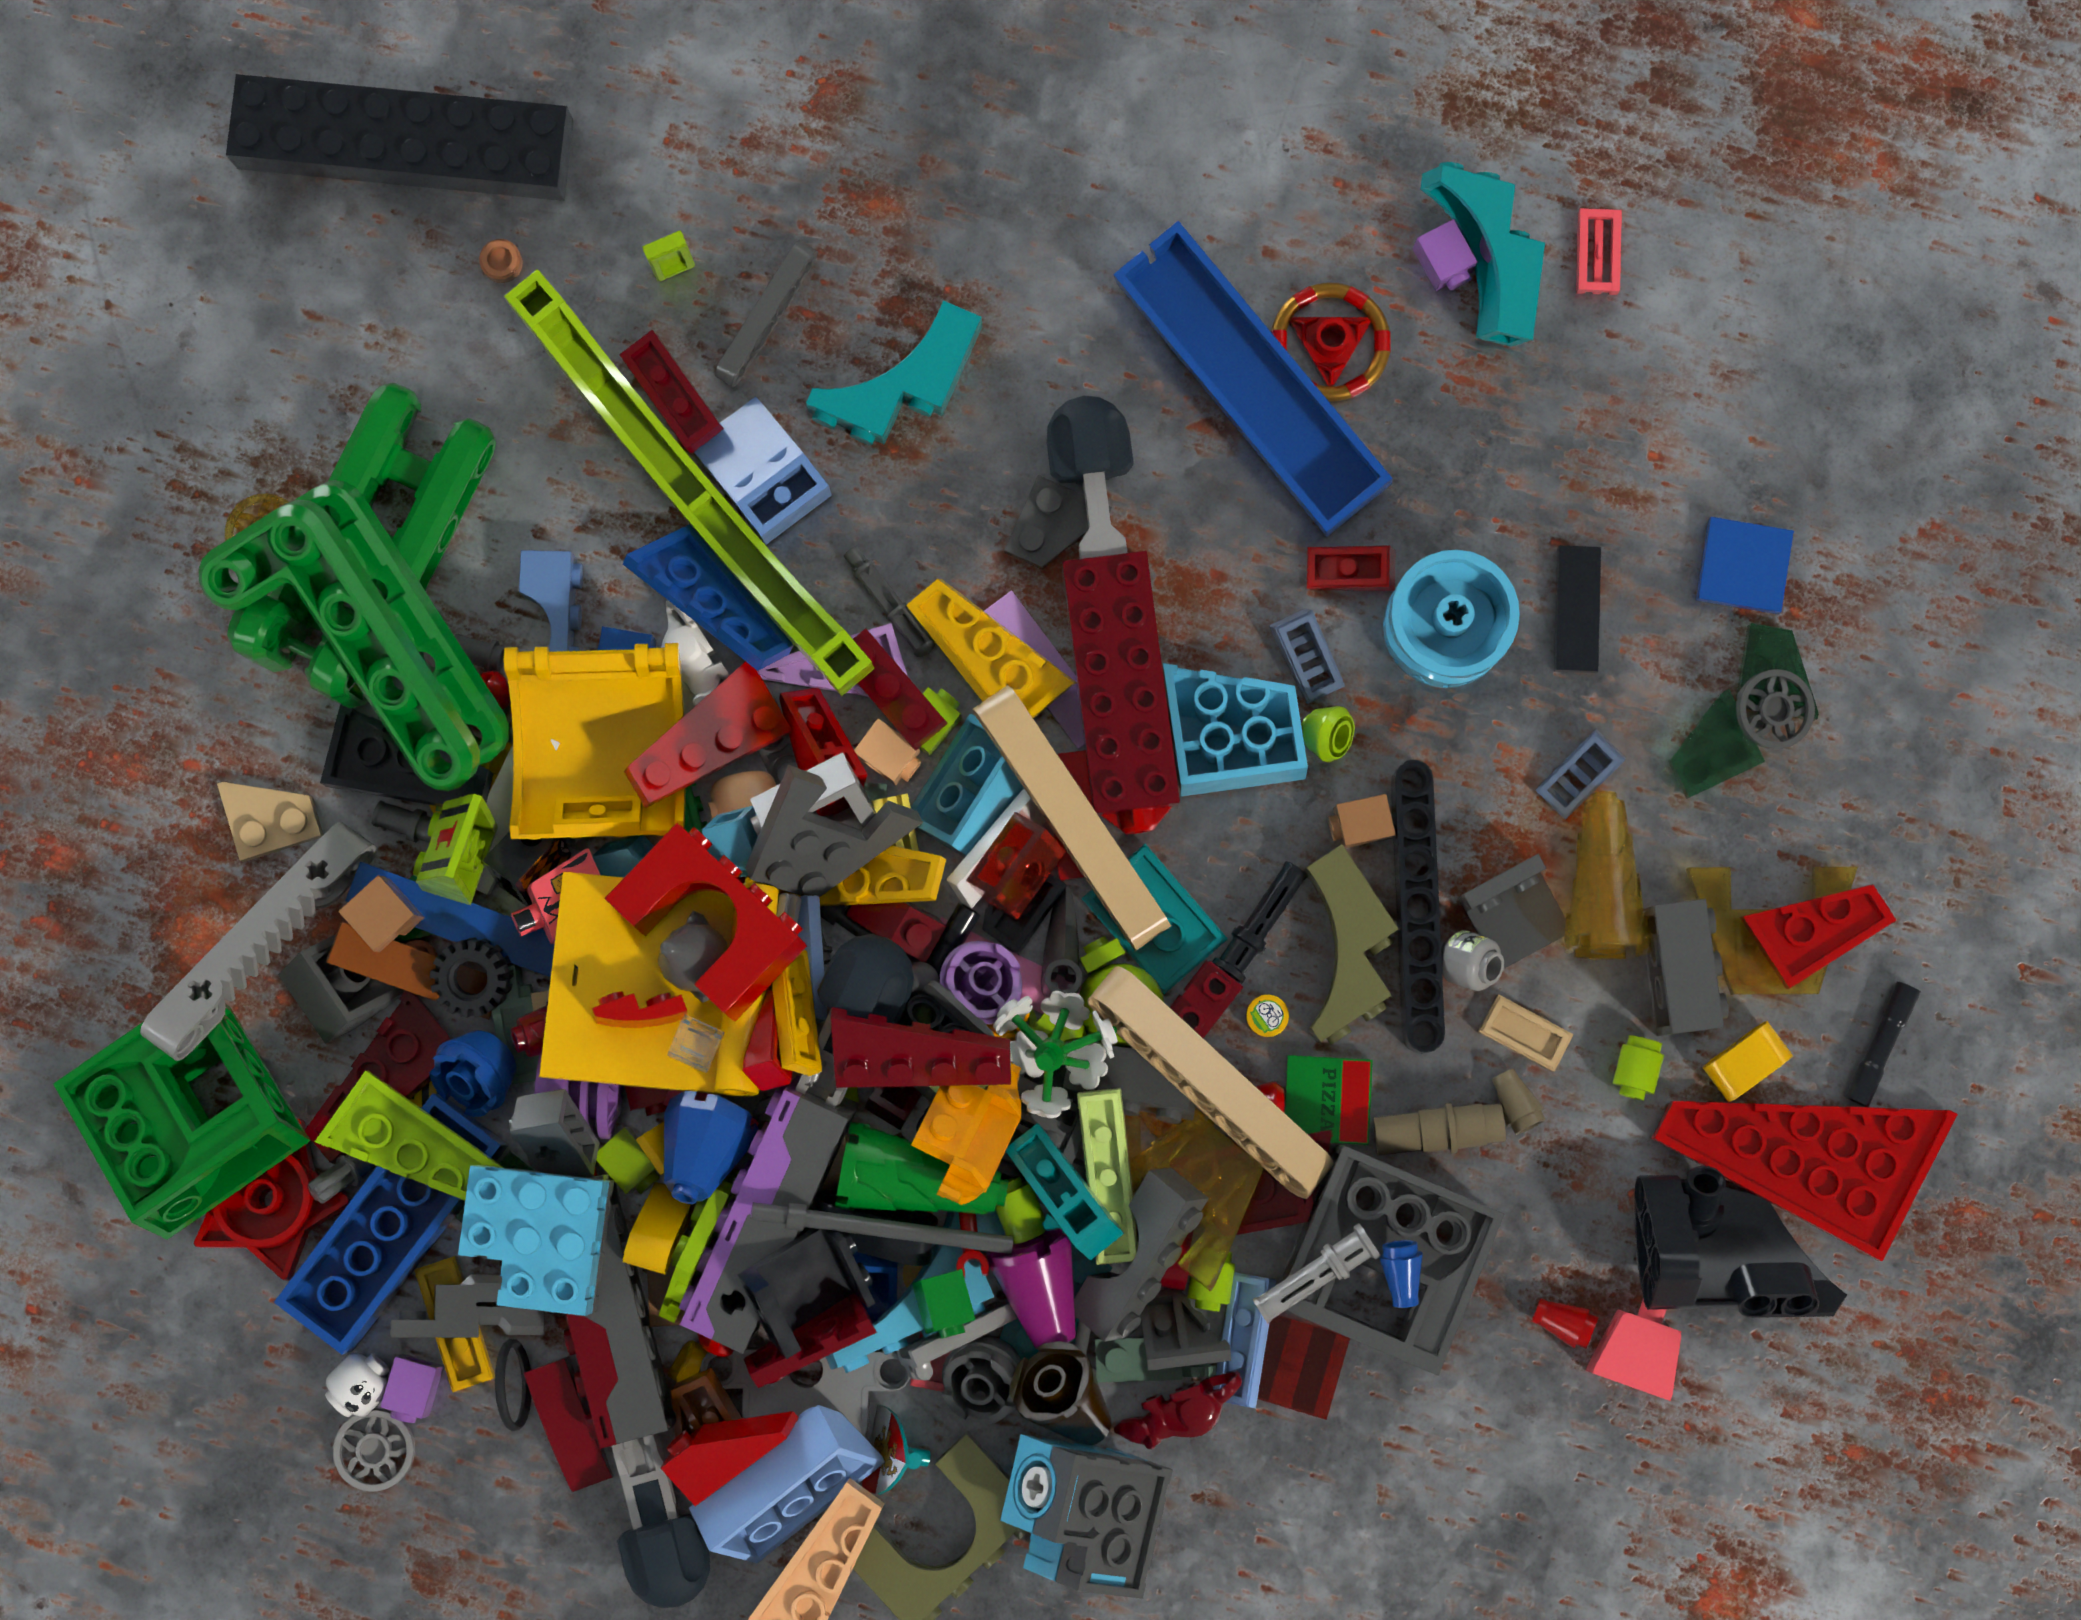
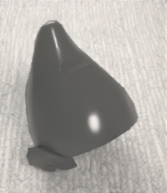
(690, 953)

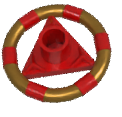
(1334, 339)

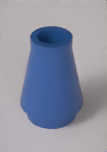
(1402, 1271)

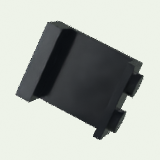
(804, 1282)

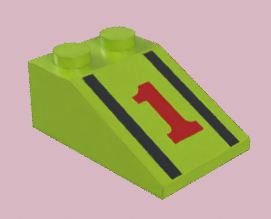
(457, 846)

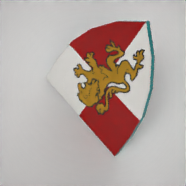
(891, 1443)

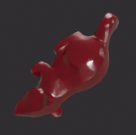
(1188, 1412)

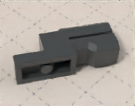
(460, 1317)

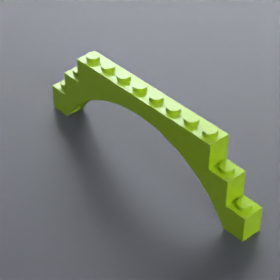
(686, 486)

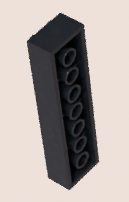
(400, 137)

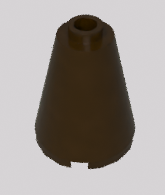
(1061, 1393)

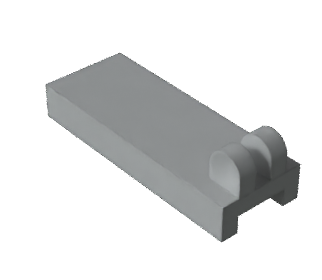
(919, 1353)

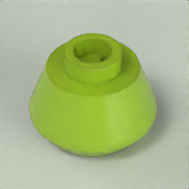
(1328, 732)

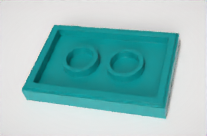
(1183, 944)

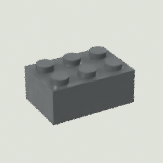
(1684, 968)

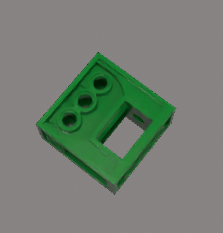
(194, 1157)

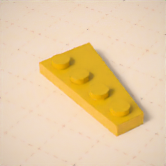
(986, 650)
(889, 878)

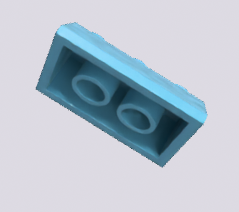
(966, 790)

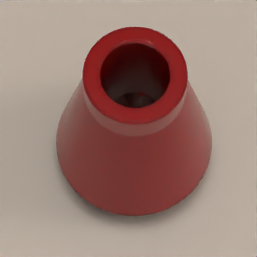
(1567, 1322)

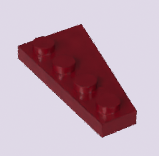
(397, 1055)
(899, 1055)

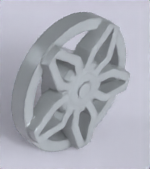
(373, 1451)

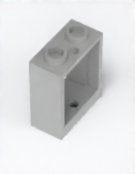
(840, 782)

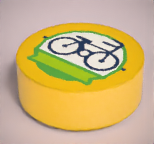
(1267, 1015)

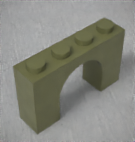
(916, 1588)

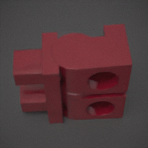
(1206, 998)

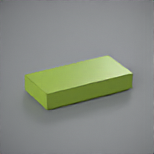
(669, 256)

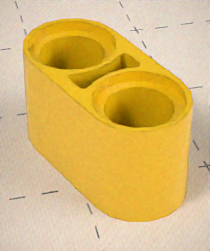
(1747, 1061)

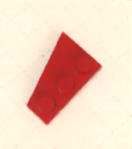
(1817, 931)

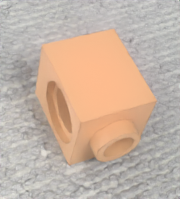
(888, 753)

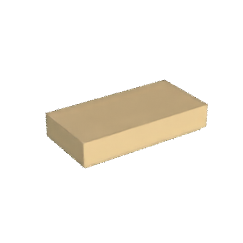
(1525, 1033)

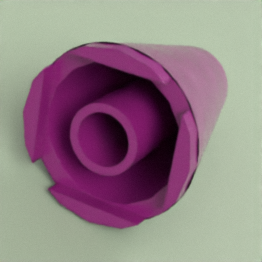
(1039, 1285)

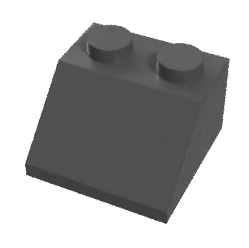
(334, 996)

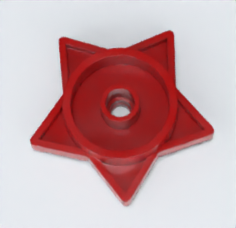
(273, 1231)

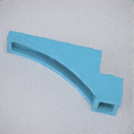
(904, 1316)

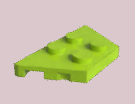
(690, 1249)

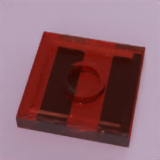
(1301, 1366)

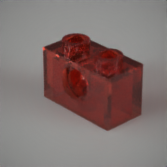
(1016, 865)

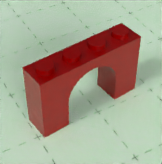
(762, 941)

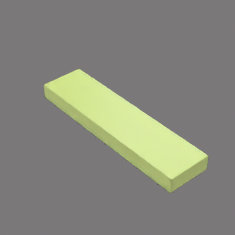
(1109, 1166)

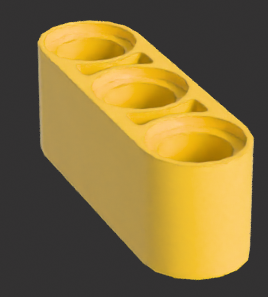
(657, 1230)

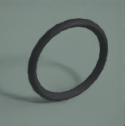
(500, 1385)

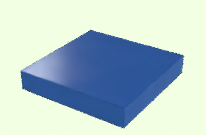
(1744, 565)

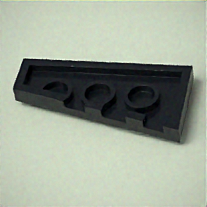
(368, 761)

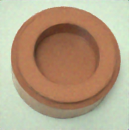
(500, 261)

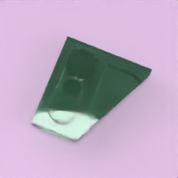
(1714, 749)

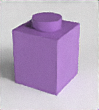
(1445, 256)
(411, 1388)

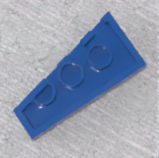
(707, 591)

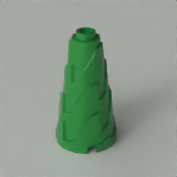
(893, 1175)

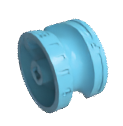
(1483, 611)

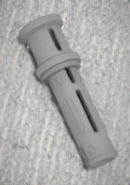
(1333, 1263)

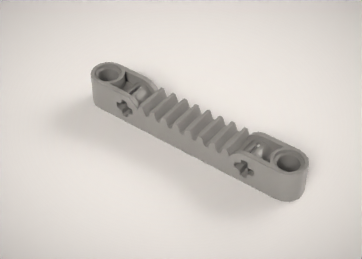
(312, 882)

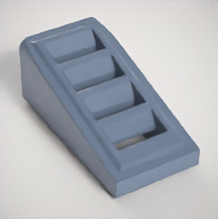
(1307, 618)
(1606, 748)

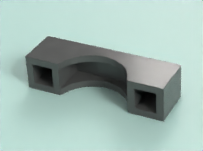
(1165, 1213)

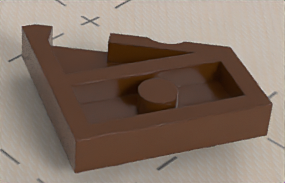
(700, 1402)

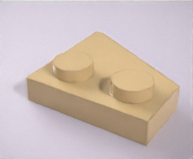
(268, 819)

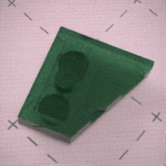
(1770, 650)

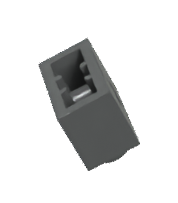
(554, 1134)

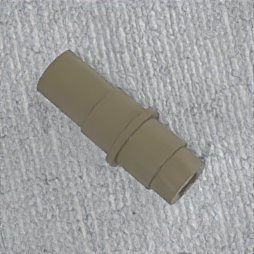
(1440, 1129)

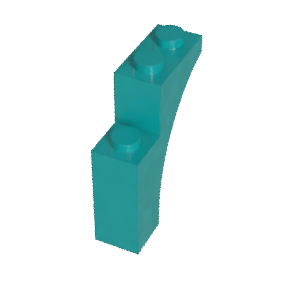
(1512, 278)
(922, 378)

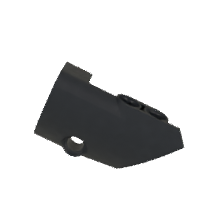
(1722, 1250)

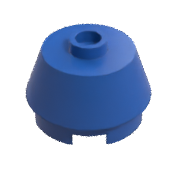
(474, 1071)

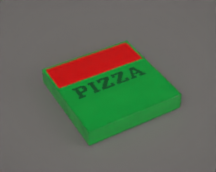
(1329, 1096)

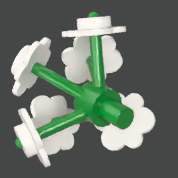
(1041, 1054)

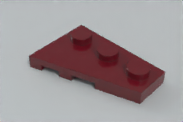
(821, 1336)

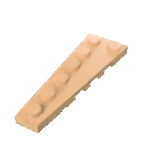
(824, 1560)

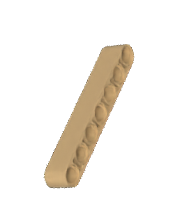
(1071, 817)
(1211, 1082)

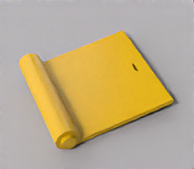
(620, 958)

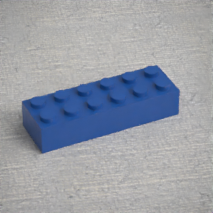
(377, 1243)

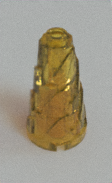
(1607, 891)

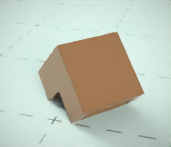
(381, 913)

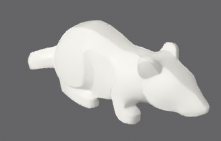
(695, 651)

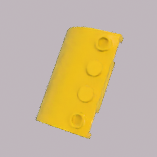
(605, 715)

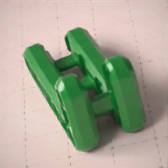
(276, 625)
(386, 637)

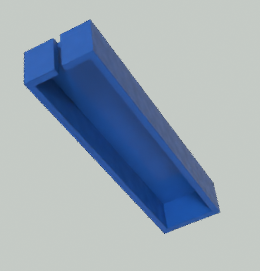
(1253, 379)

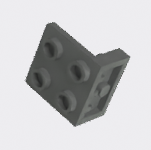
(1516, 911)

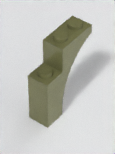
(1357, 925)

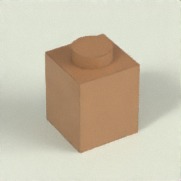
(1362, 821)

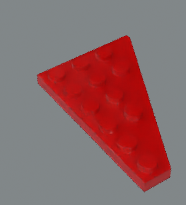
(1825, 1164)

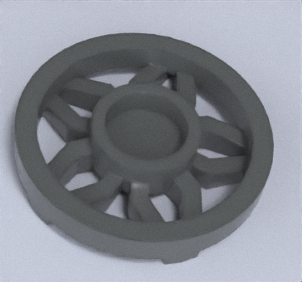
(1775, 709)

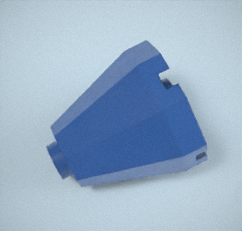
(703, 1143)

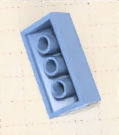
(786, 1486)

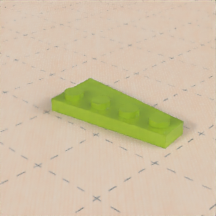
(399, 1136)

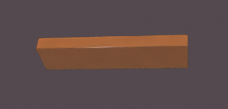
(397, 965)

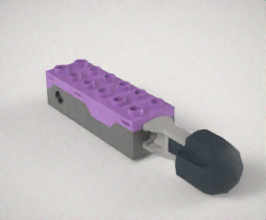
(793, 1149)

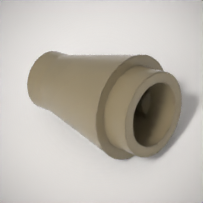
(1519, 1105)

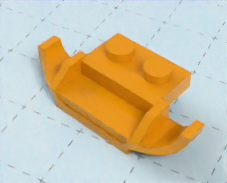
(970, 1133)

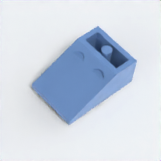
(763, 471)

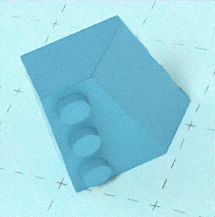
(1232, 731)

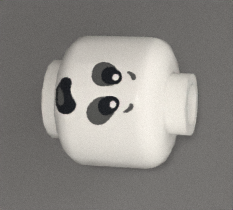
(357, 1384)

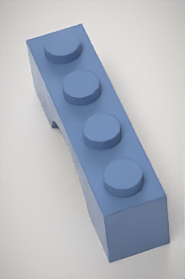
(552, 582)

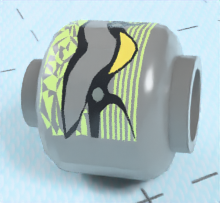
(1471, 960)

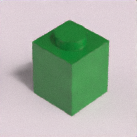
(944, 1303)

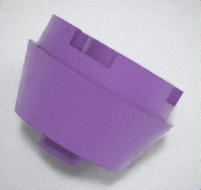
(982, 978)

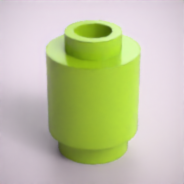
(1638, 1067)
(1022, 1212)
(1219, 1294)

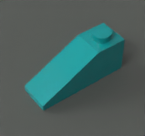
(1064, 1192)

